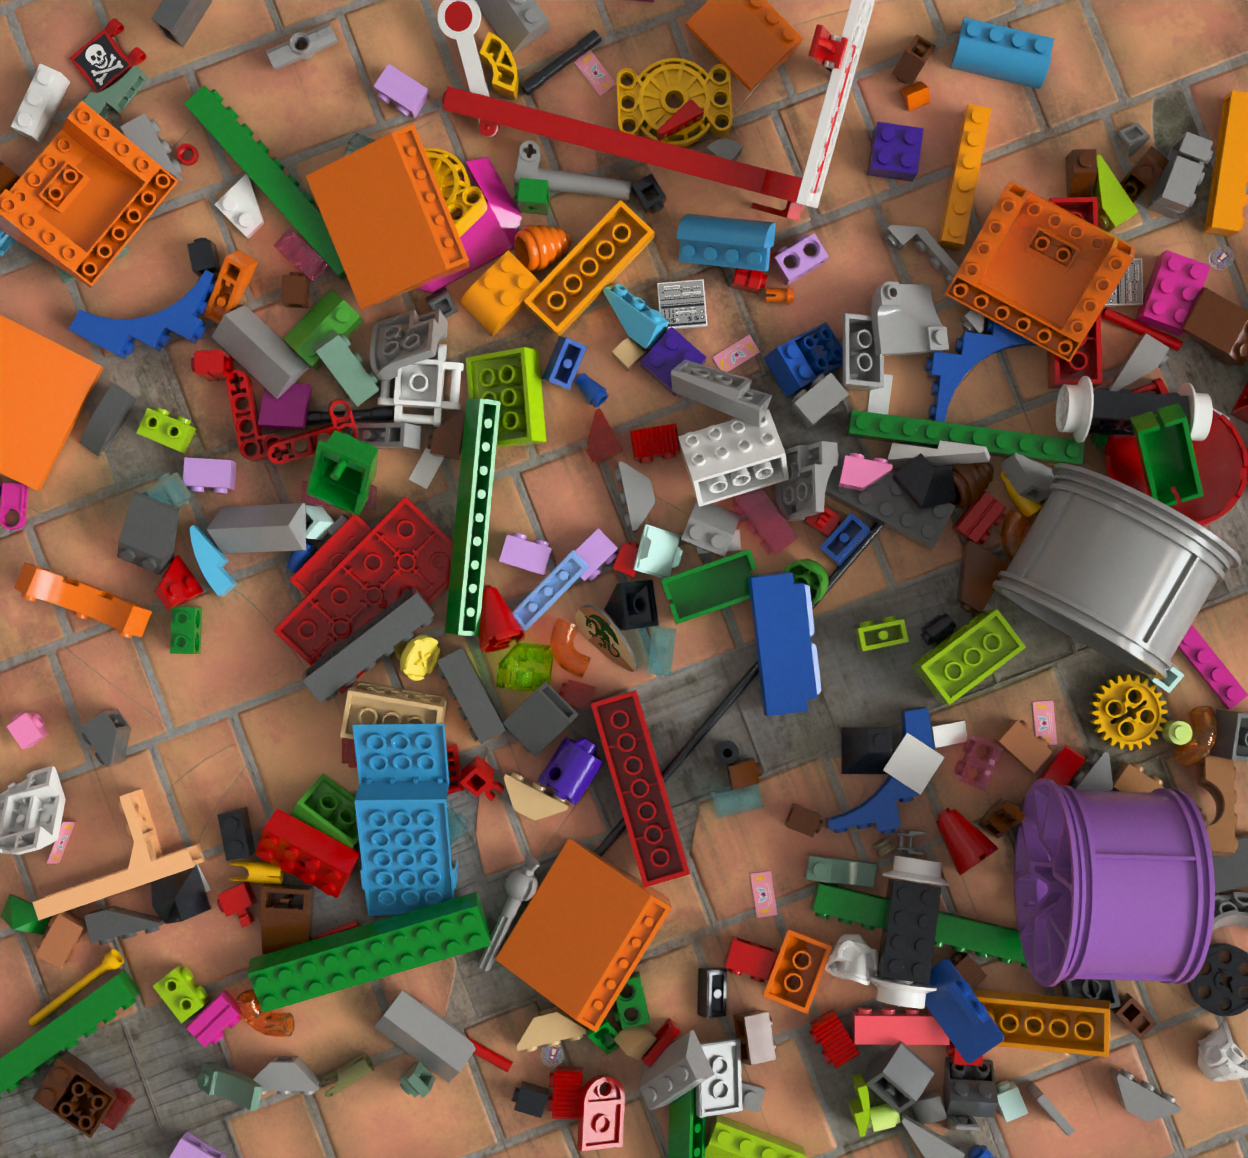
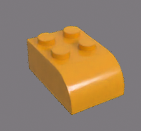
(499, 293)

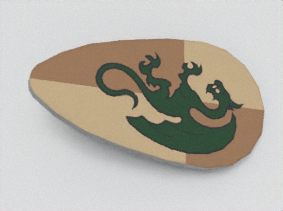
(605, 636)

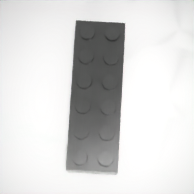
(890, 506)
(367, 645)

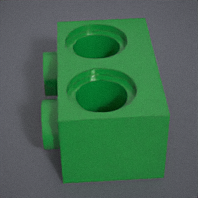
(186, 630)
(634, 999)

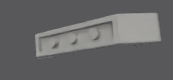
(899, 236)

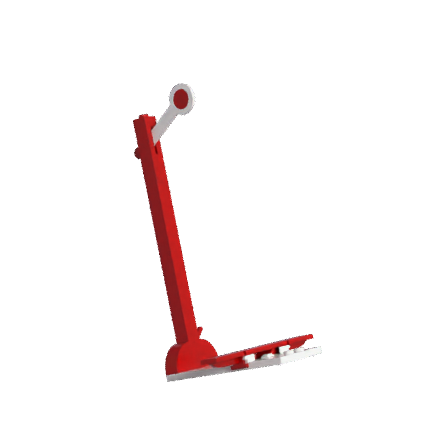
(830, 52)

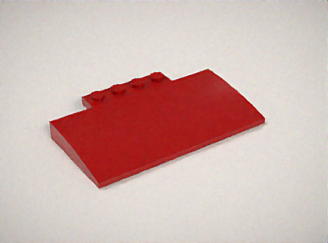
(363, 574)

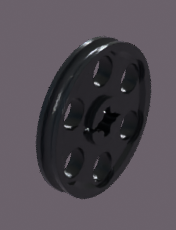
(1219, 990)

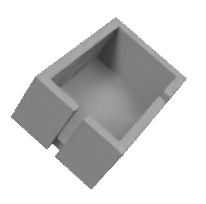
(1181, 175)

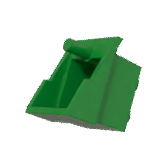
(343, 472)

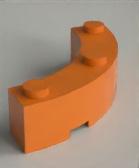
(82, 599)

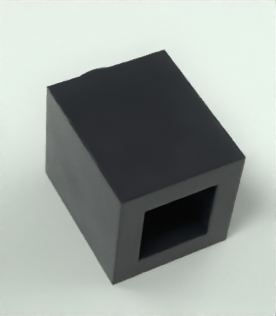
(203, 256)
(530, 1099)

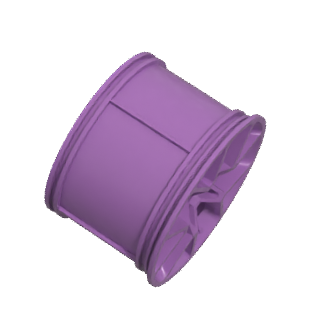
(1112, 885)

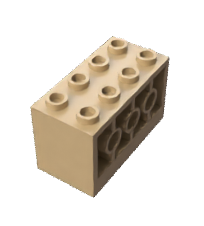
(388, 705)

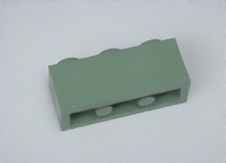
(346, 367)

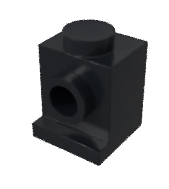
(647, 186)

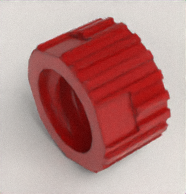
(179, 153)

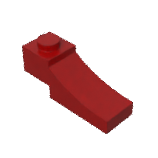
(1063, 766)

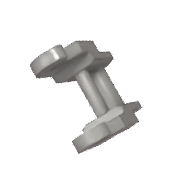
(911, 833)

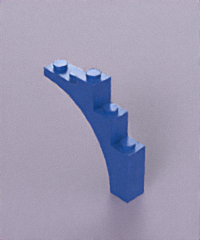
(152, 330)
(971, 348)
(882, 806)

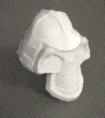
(852, 959)
(1220, 1057)

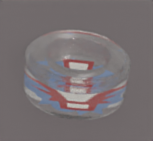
(1221, 257)
(552, 1055)

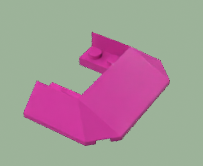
(494, 231)

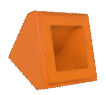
(915, 95)

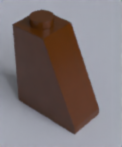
(977, 574)

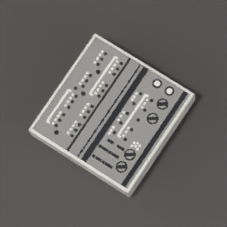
(1130, 288)
(683, 304)

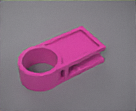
(13, 498)

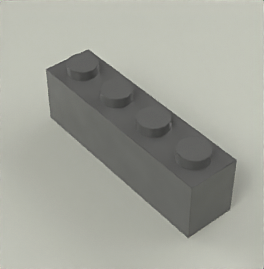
(471, 694)

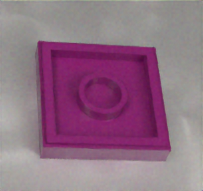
(288, 410)

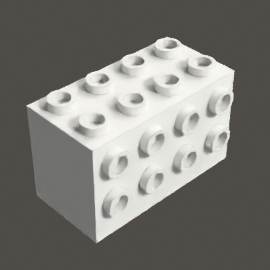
(733, 459)

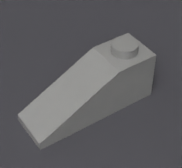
(1143, 358)
(389, 435)
(929, 1142)

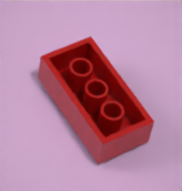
(307, 853)

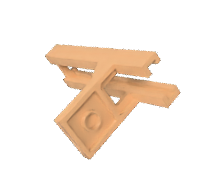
(145, 864)

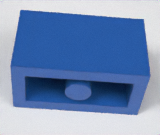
(564, 362)
(845, 539)

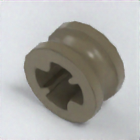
(883, 846)

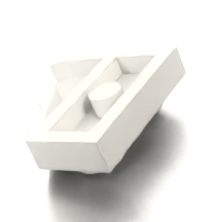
(242, 207)

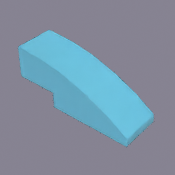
(211, 562)

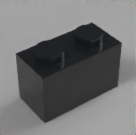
(236, 834)

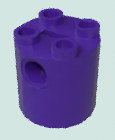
(571, 769)

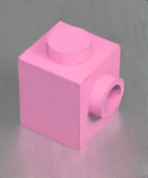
(27, 729)

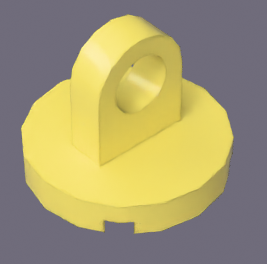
(417, 656)

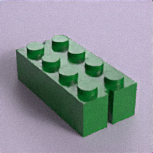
(1167, 454)
(709, 586)

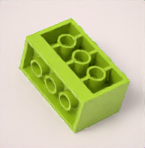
(968, 656)

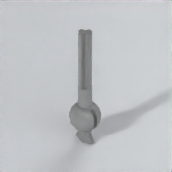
(520, 887)

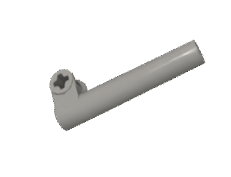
(567, 181)

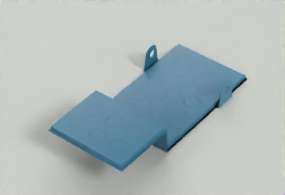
(403, 816)

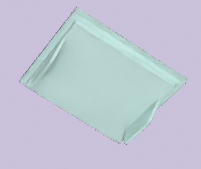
(658, 552)

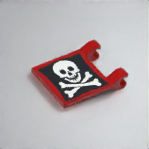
(103, 60)

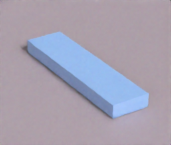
(550, 590)

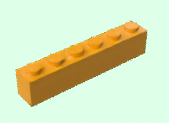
(1230, 168)
(964, 177)

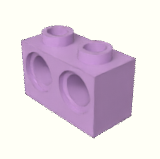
(803, 263)

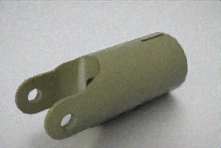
(349, 1073)

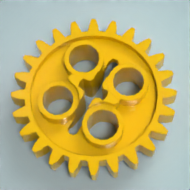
(1138, 730)

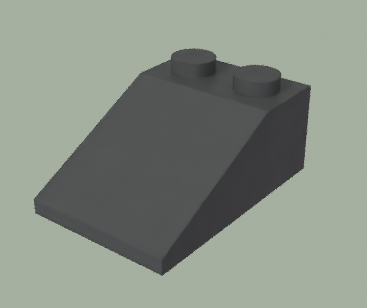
(149, 533)
(1231, 735)

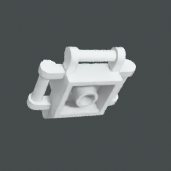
(423, 387)

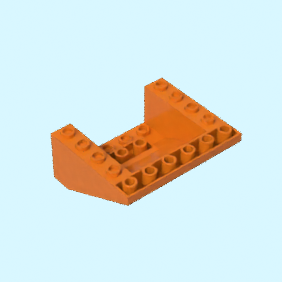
(84, 196)
(388, 218)
(1040, 271)
(39, 401)
(583, 933)

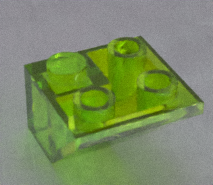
(525, 667)

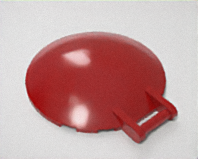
(1219, 459)

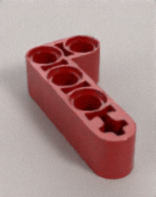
(250, 414)
(311, 436)

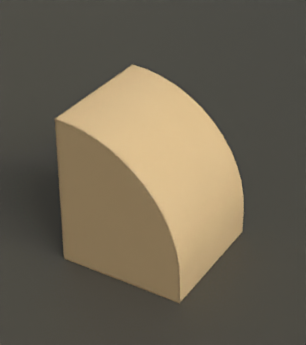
(628, 353)
(635, 1041)

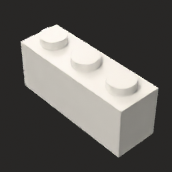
(40, 103)

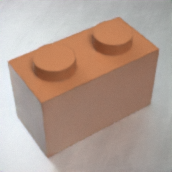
(1023, 745)
(62, 939)

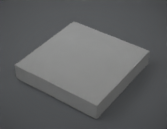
(1050, 1109)

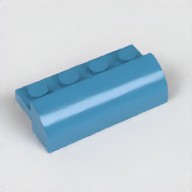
(1002, 53)
(725, 241)

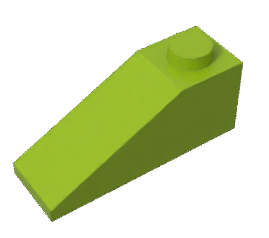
(1113, 202)

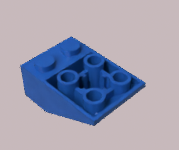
(805, 359)

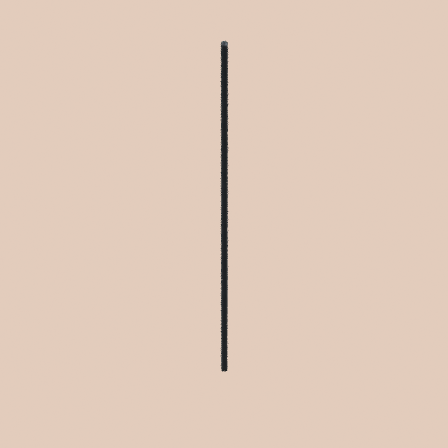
(733, 695)

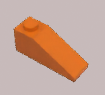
(230, 285)

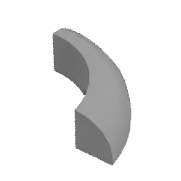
(1231, 910)

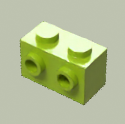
(166, 430)
(874, 636)
(181, 993)

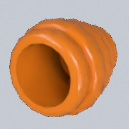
(540, 246)

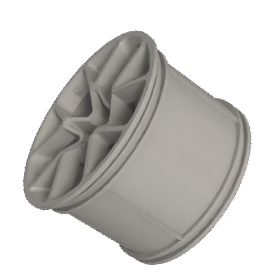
(1115, 569)

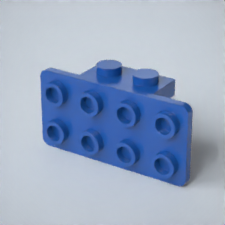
(961, 1013)

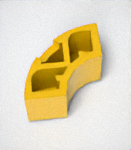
(502, 64)

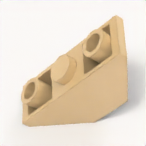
(531, 798)
(549, 1028)

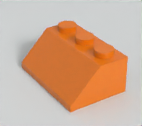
(798, 970)

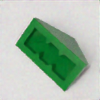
(22, 916)
(604, 1037)

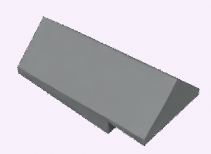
(259, 350)
(720, 391)
(260, 528)
(426, 1036)

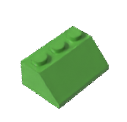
(325, 316)
(329, 810)

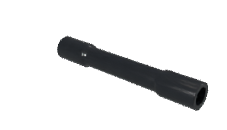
(581, 47)
(372, 414)

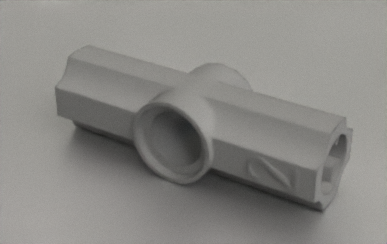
(287, 52)

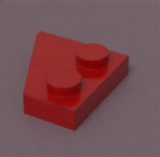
(177, 585)

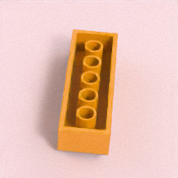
(589, 268)
(1049, 1022)

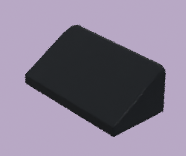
(712, 992)

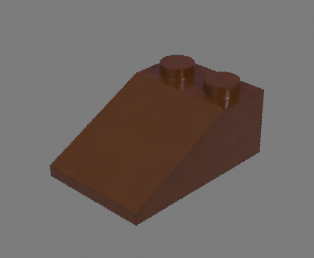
(1218, 327)

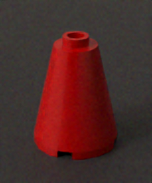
(497, 622)
(963, 840)

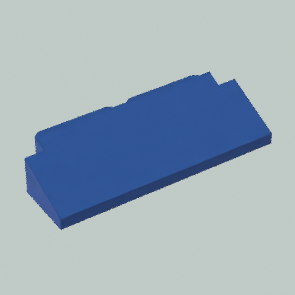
(783, 642)

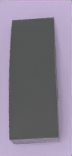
(107, 419)

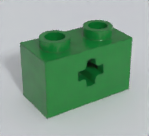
(532, 196)

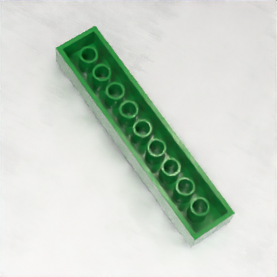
(369, 952)

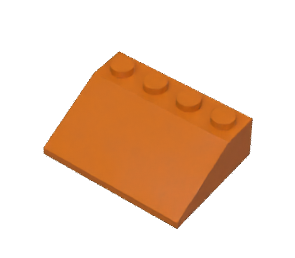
(745, 37)

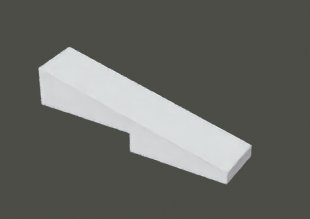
(946, 454)

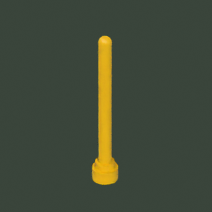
(111, 960)

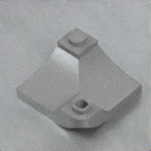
(906, 320)
(405, 341)
(808, 477)

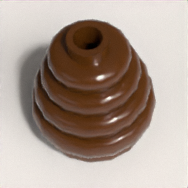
(971, 482)

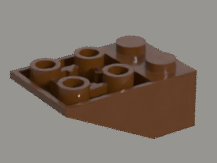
(285, 915)
(75, 1094)

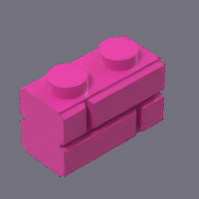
(211, 1022)

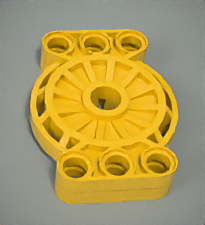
(687, 82)
(456, 193)

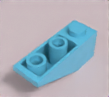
(639, 321)

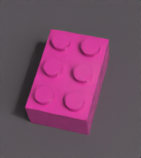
(1171, 291)

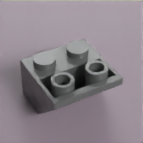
(108, 736)
(898, 1076)
(970, 1089)

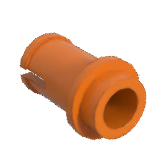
(783, 295)

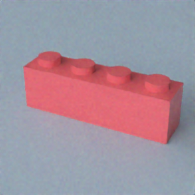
(893, 1026)

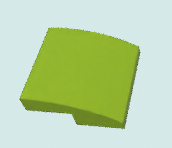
(861, 1105)

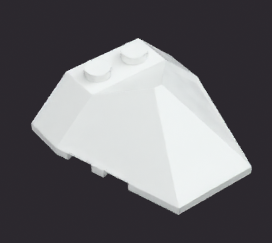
(31, 812)

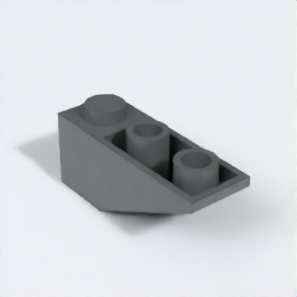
(118, 921)

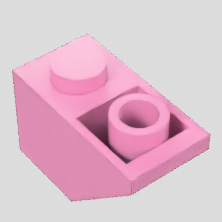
(861, 473)

